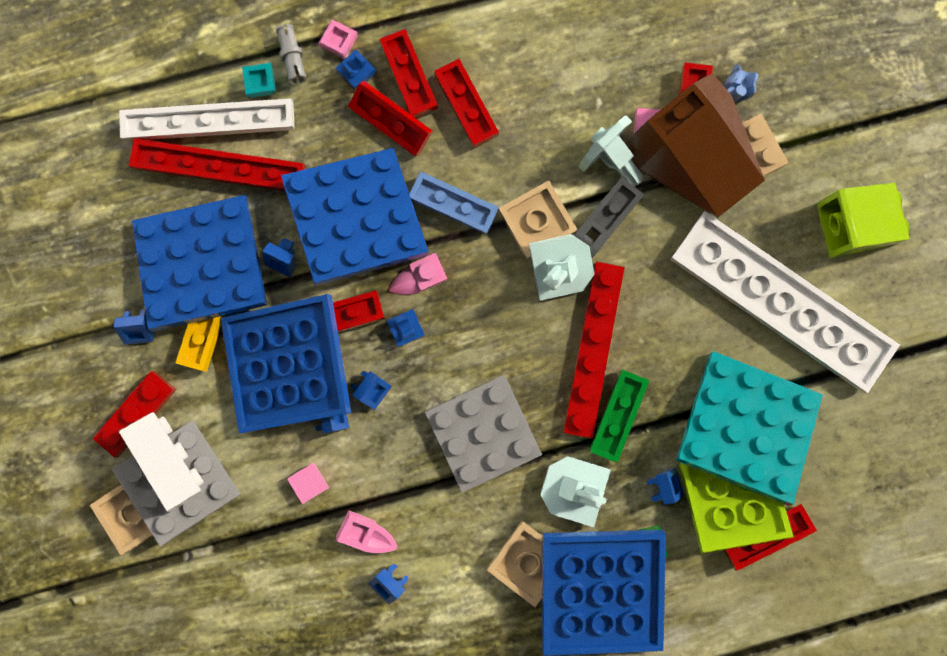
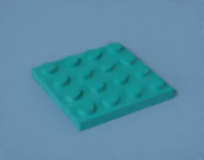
(750, 428)

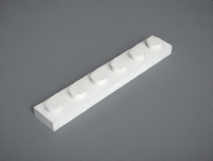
(207, 119)

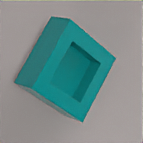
(259, 80)

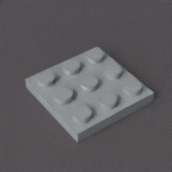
(483, 433)
(217, 488)

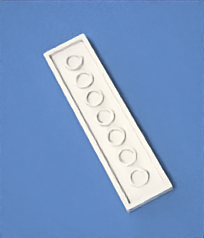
(785, 302)

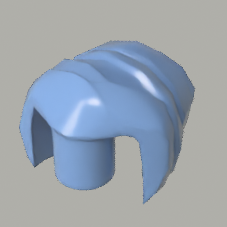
(741, 84)

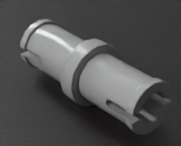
(291, 54)

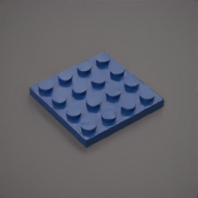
(354, 216)
(198, 263)
(286, 364)
(603, 592)

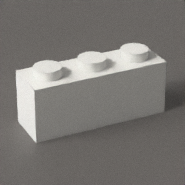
(162, 461)

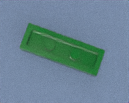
(619, 415)

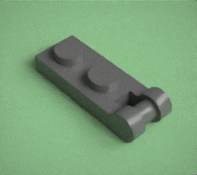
(609, 214)

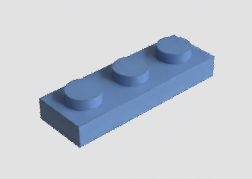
(453, 203)

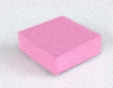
(338, 39)
(308, 483)

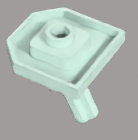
(613, 152)
(561, 266)
(575, 490)

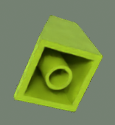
(862, 219)

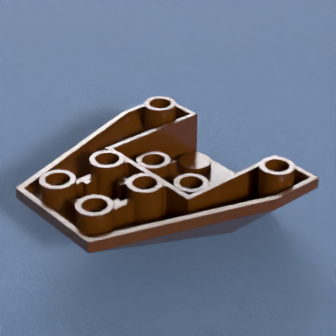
(699, 148)

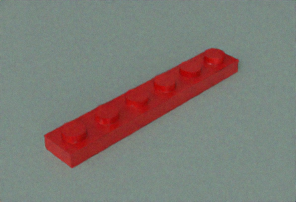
(211, 164)
(593, 350)

